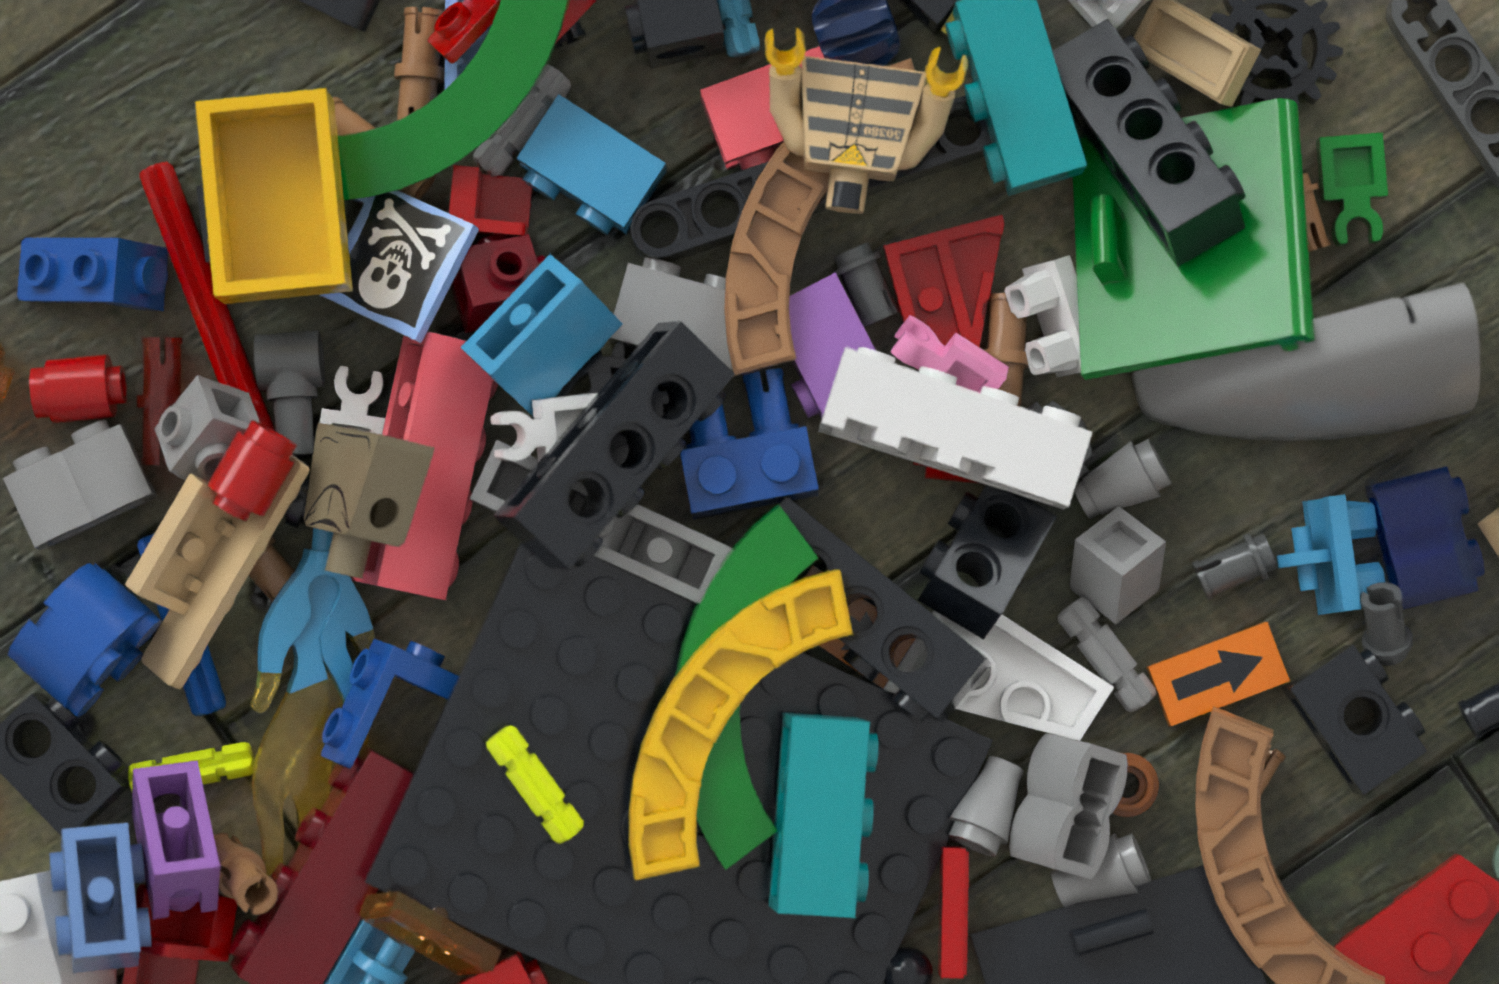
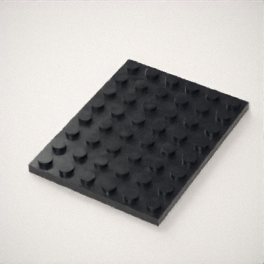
(579, 674)

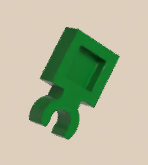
(1353, 174)

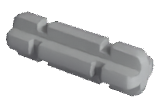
(496, 153)
(1107, 654)

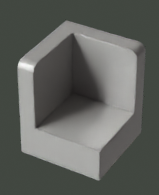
(1117, 564)

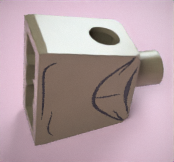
(363, 492)

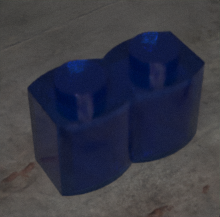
(1424, 536)

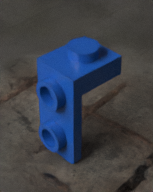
(93, 272)
(370, 682)

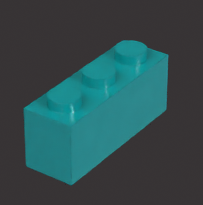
(1016, 93)
(822, 815)

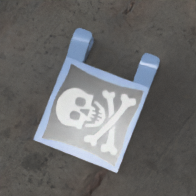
(403, 261)

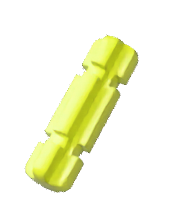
(233, 761)
(535, 784)

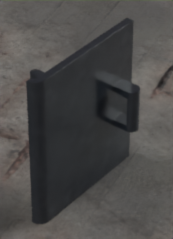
(1149, 937)

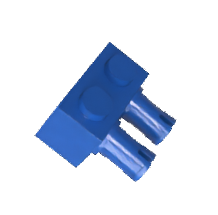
(754, 470)

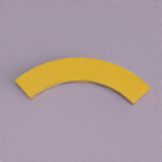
(702, 702)

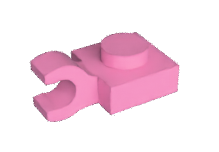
(959, 357)

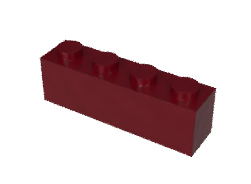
(325, 878)

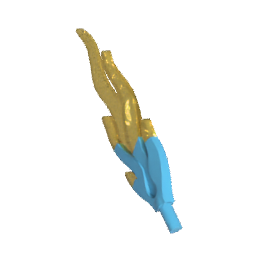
(312, 617)

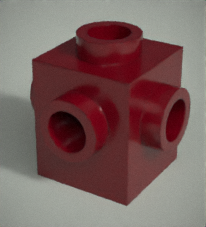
(490, 275)

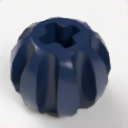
(856, 31)

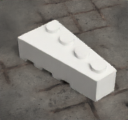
(955, 428)

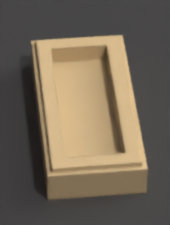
(1196, 50)

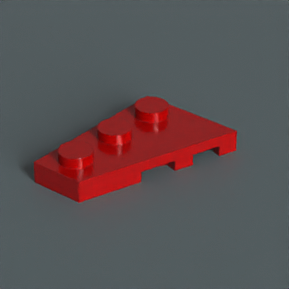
(1427, 926)

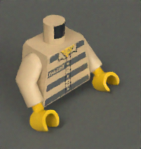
(857, 116)

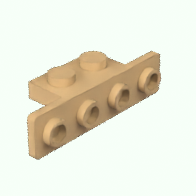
(199, 568)

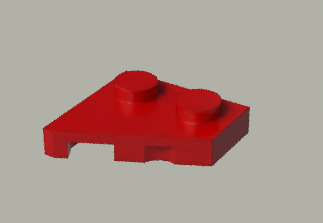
(947, 277)

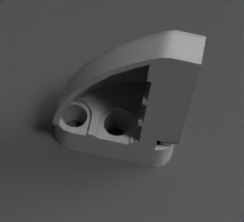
(1360, 377)

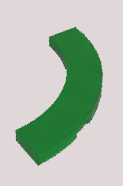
(465, 112)
(759, 563)

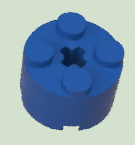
(84, 638)

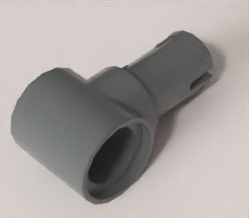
(290, 371)

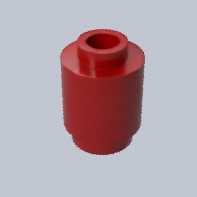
(77, 388)
(252, 471)

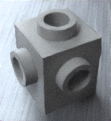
(202, 426)

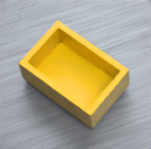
(273, 196)

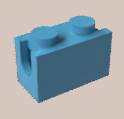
(590, 166)
(542, 334)

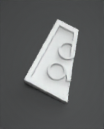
(1025, 682)

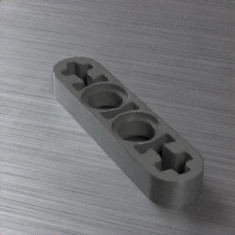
(1454, 97)

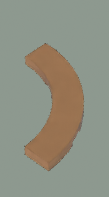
(764, 259)
(1241, 866)

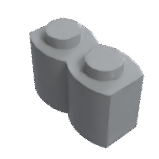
(78, 485)
(1068, 805)

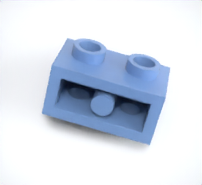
(98, 880)

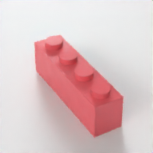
(439, 403)

